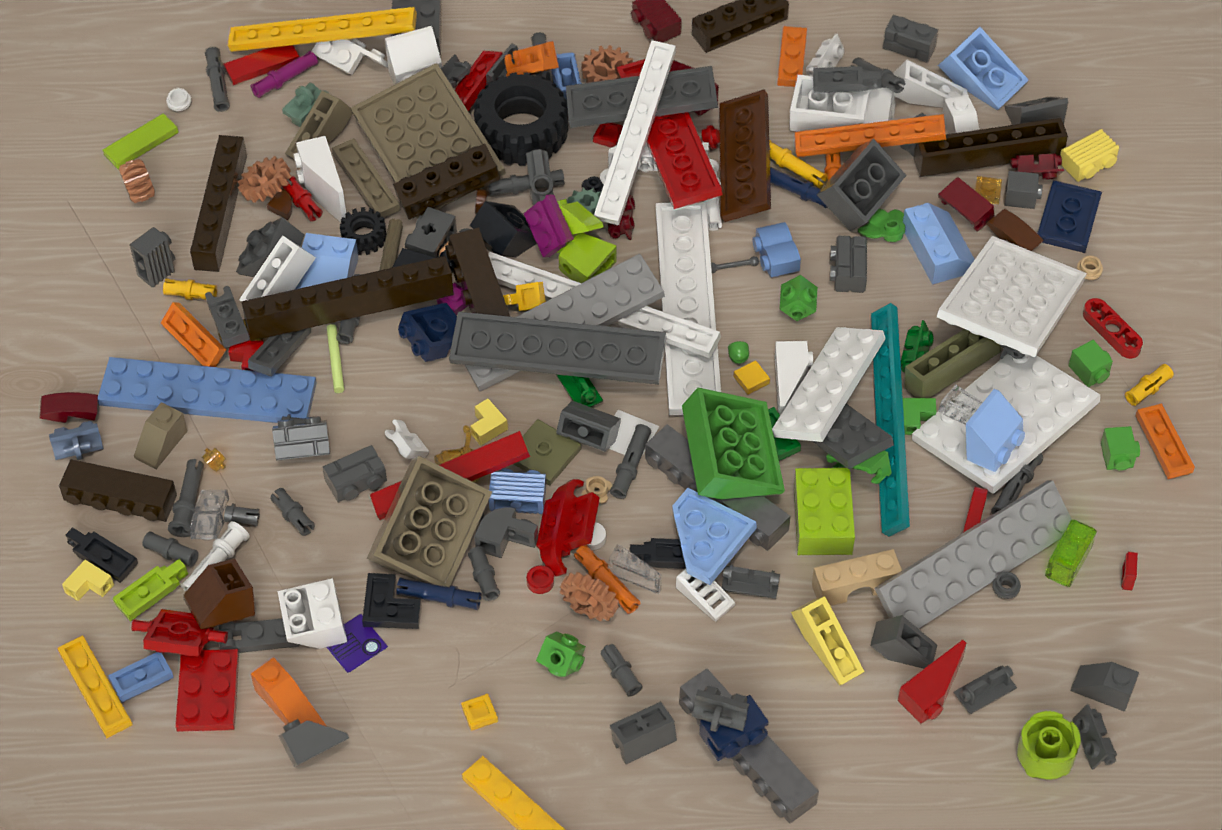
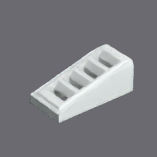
(684, 585)

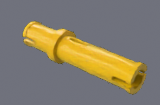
(786, 159)

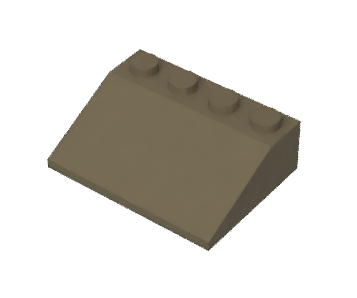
(429, 523)

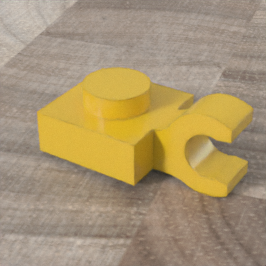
(526, 296)

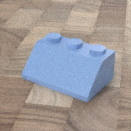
(937, 242)

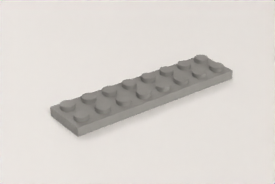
(593, 302)
(976, 557)

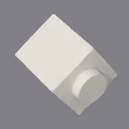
(960, 114)

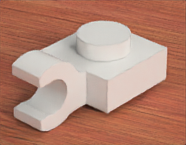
(408, 443)

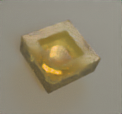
(989, 188)

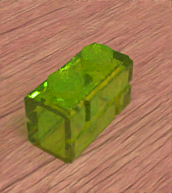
(1070, 553)

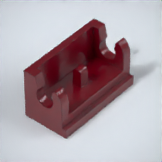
(967, 203)

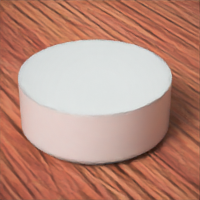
(598, 538)

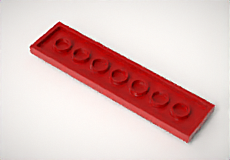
(678, 154)

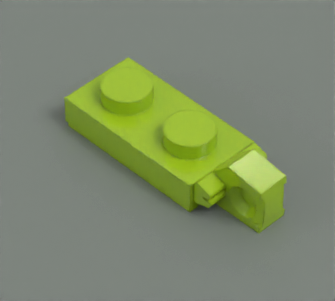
(149, 589)

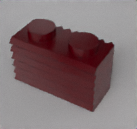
(657, 19)

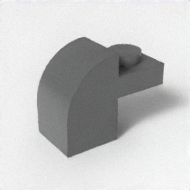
(501, 527)

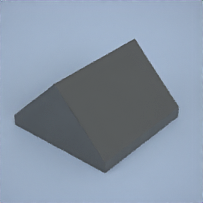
(1037, 110)

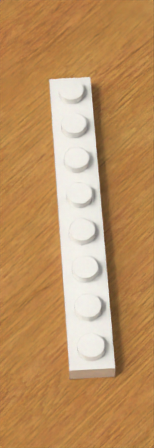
(635, 132)

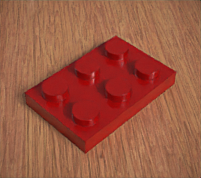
(207, 691)

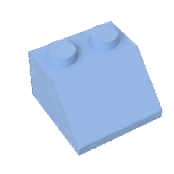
(993, 432)

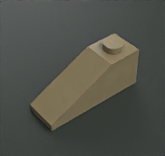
(325, 118)

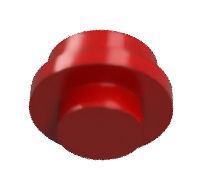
(711, 136)

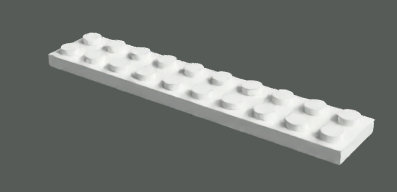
(688, 295)

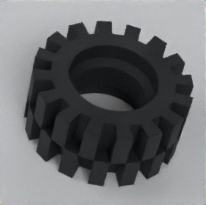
(364, 219)

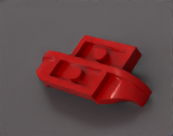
(566, 524)

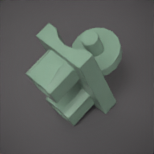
(302, 103)

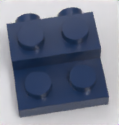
(429, 330)

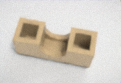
(841, 578)

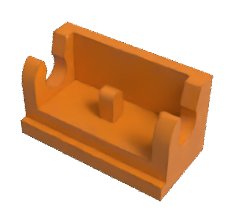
(532, 59)

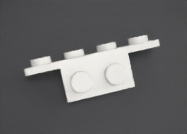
(346, 54)

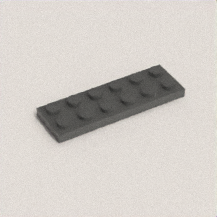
(610, 99)

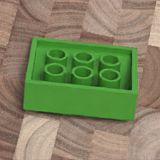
(731, 445)

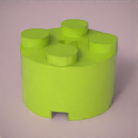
(1048, 745)

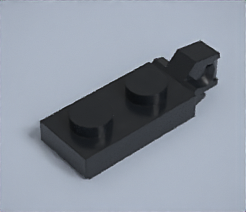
(102, 553)
(660, 553)

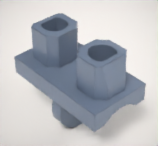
(76, 441)

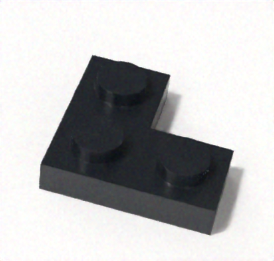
(386, 611)

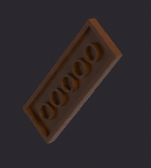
(745, 156)

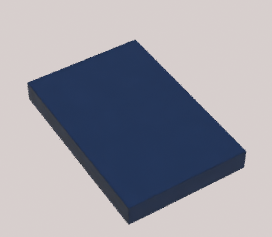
(1069, 216)

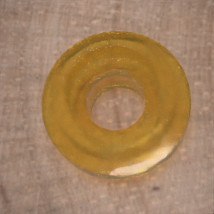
(214, 459)

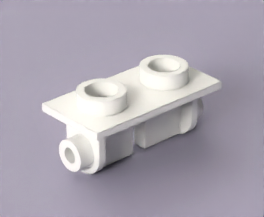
(827, 55)

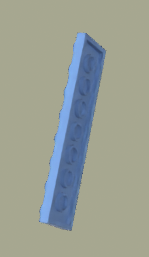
(206, 390)

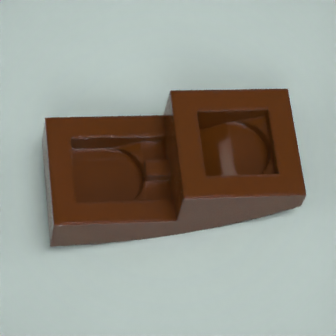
(1012, 228)

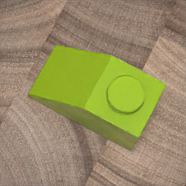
(578, 217)

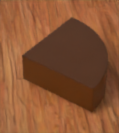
(281, 204)

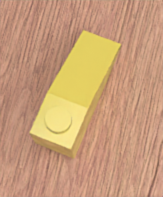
(827, 639)

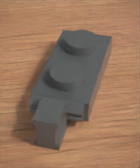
(845, 79)

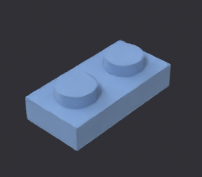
(140, 676)

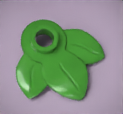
(885, 225)

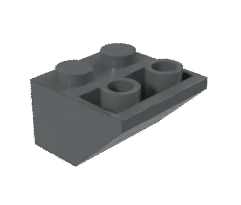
(262, 242)

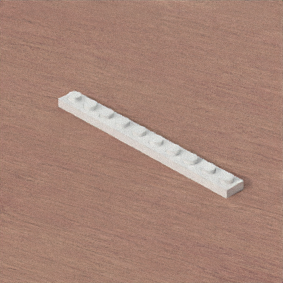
(678, 330)

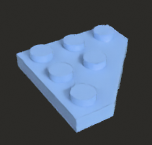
(709, 534)

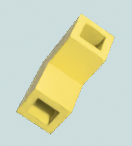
(490, 422)
(87, 577)

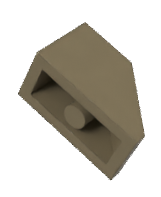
(160, 435)

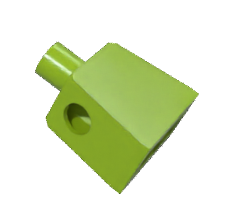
(586, 257)

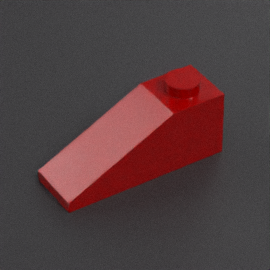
(927, 691)

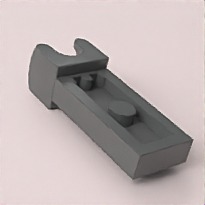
(227, 318)

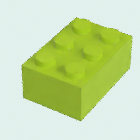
(824, 511)

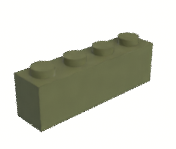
(948, 363)

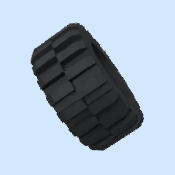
(517, 96)

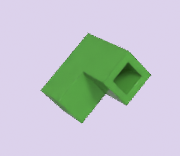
(917, 410)

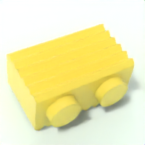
(1089, 155)

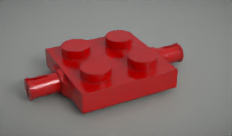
(176, 633)

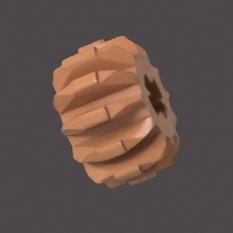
(137, 180)

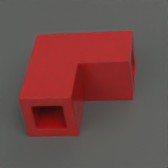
(243, 352)

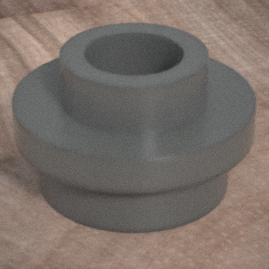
(1009, 579)

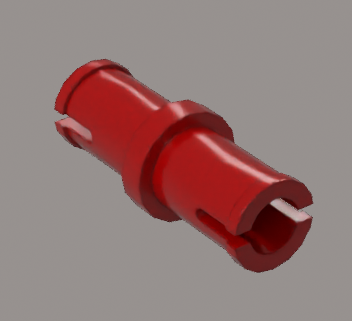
(303, 199)

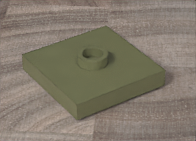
(548, 451)

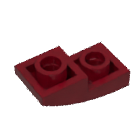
(74, 404)

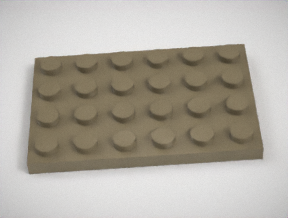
(419, 124)

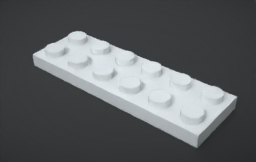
(828, 384)

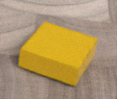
(751, 377)
(479, 712)

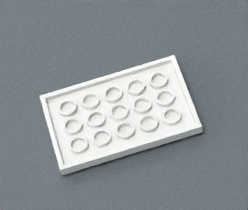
(1012, 296)
(1041, 396)

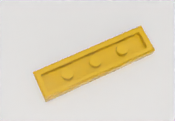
(94, 686)

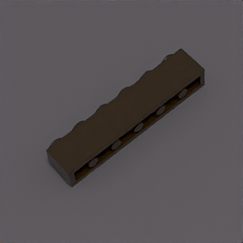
(990, 147)
(218, 203)

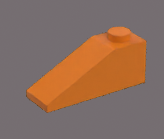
(283, 694)

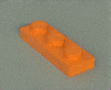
(791, 55)
(193, 335)
(1165, 441)

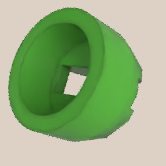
(738, 352)

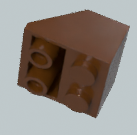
(220, 595)

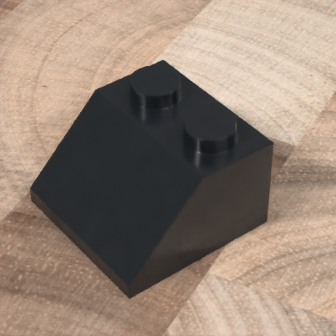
(504, 229)

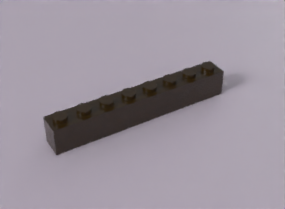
(347, 298)

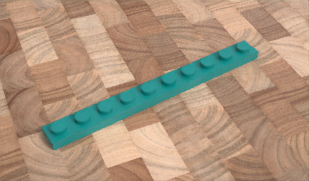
(890, 418)

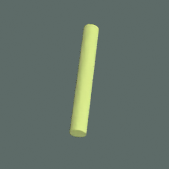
(335, 359)

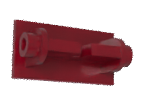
(1046, 167)
(626, 223)

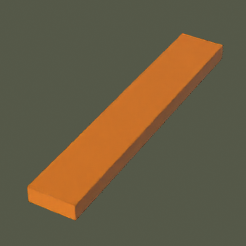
(885, 134)

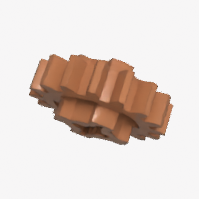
(603, 64)
(264, 179)
(589, 596)

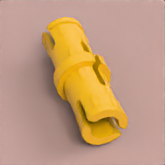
(188, 289)
(1149, 384)

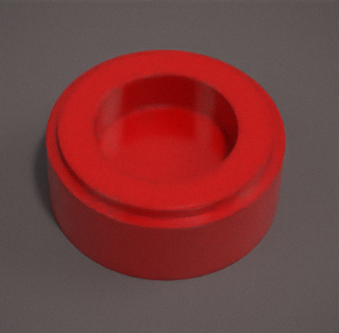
(540, 579)

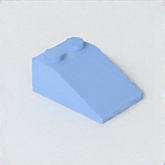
(983, 70)
(334, 259)

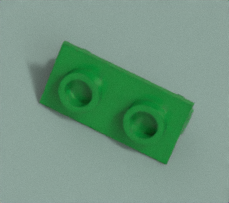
(919, 340)
(580, 390)

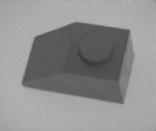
(903, 642)
(1106, 683)
(309, 740)

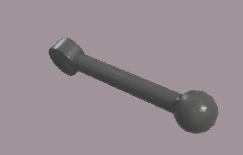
(754, 261)

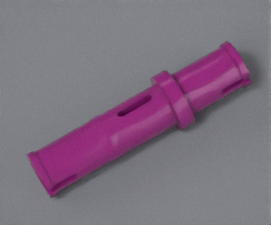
(276, 78)

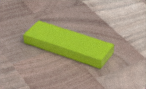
(140, 140)

